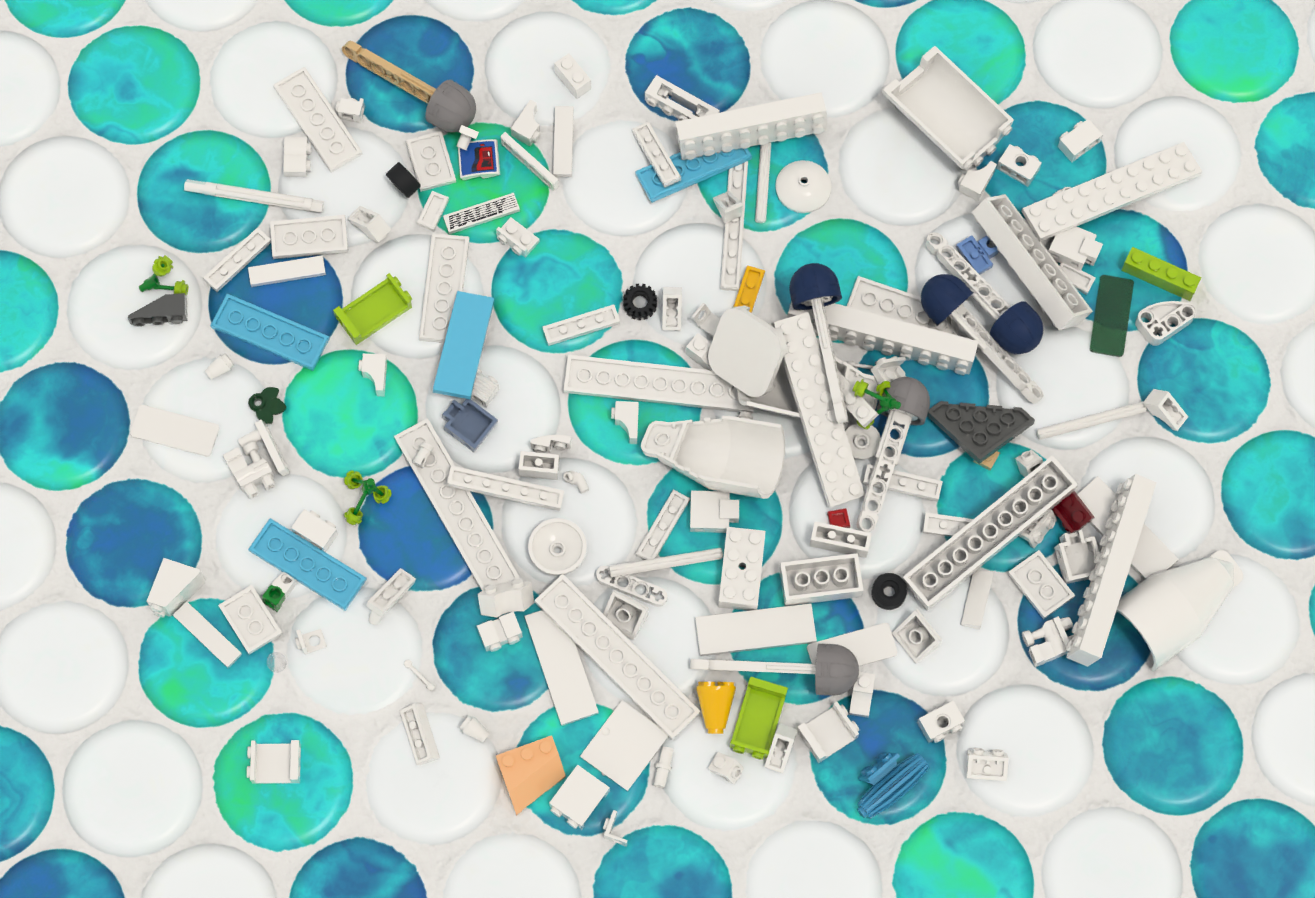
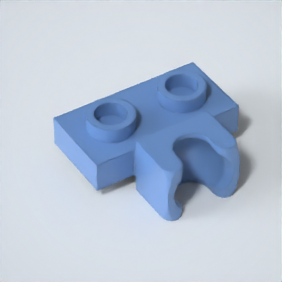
(977, 253)

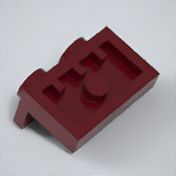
(1073, 513)

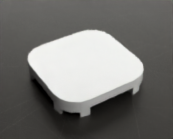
(747, 351)

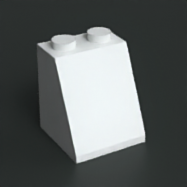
(173, 587)

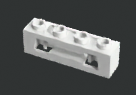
(658, 93)

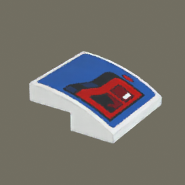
(479, 159)

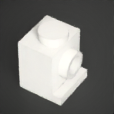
(350, 109)

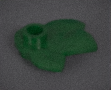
(270, 404)

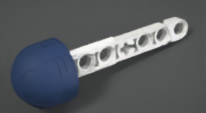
(814, 288)
(944, 297)
(1016, 327)

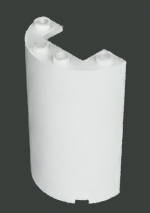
(950, 109)

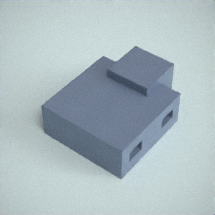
(468, 423)

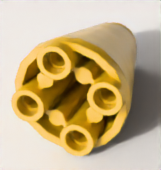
(715, 704)

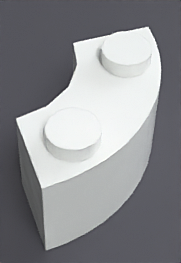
(506, 598)

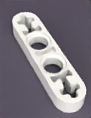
(629, 590)

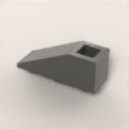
(164, 309)

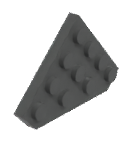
(980, 429)

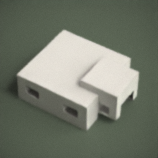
(1075, 248)
(712, 511)
(1076, 556)

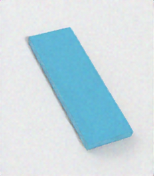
(690, 171)
(270, 332)
(463, 345)
(307, 564)

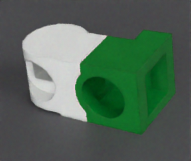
(279, 591)

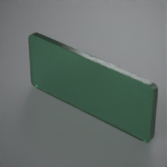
(1111, 316)

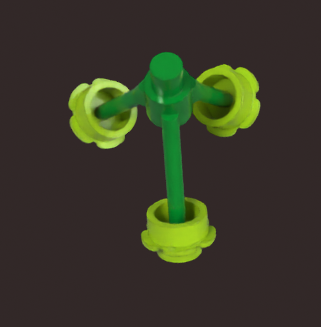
(160, 268)
(887, 402)
(380, 493)

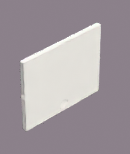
(624, 745)

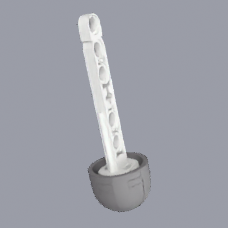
(913, 411)
(834, 669)

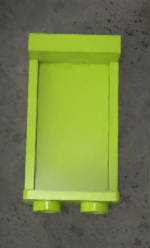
(374, 309)
(758, 718)

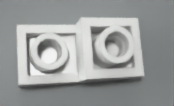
(544, 443)

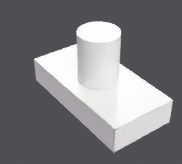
(465, 138)

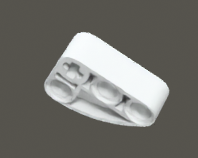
(1159, 315)

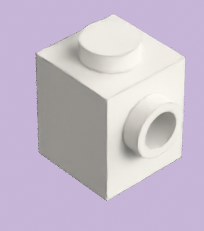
(1028, 462)

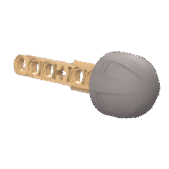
(447, 105)

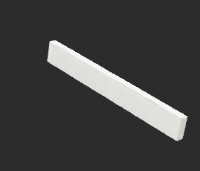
(734, 231)

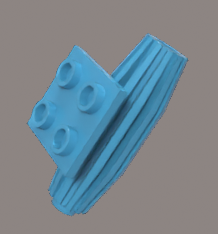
(889, 781)

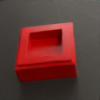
(839, 518)

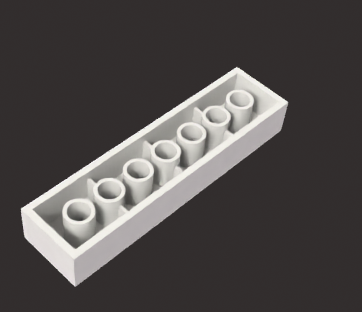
(751, 126)
(1031, 262)

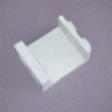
(828, 732)
(274, 763)
(578, 797)

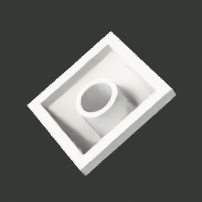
(625, 614)
(917, 636)

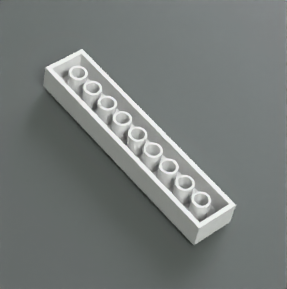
(897, 338)
(989, 532)
(1110, 570)

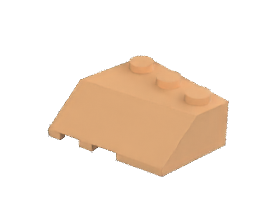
(530, 771)

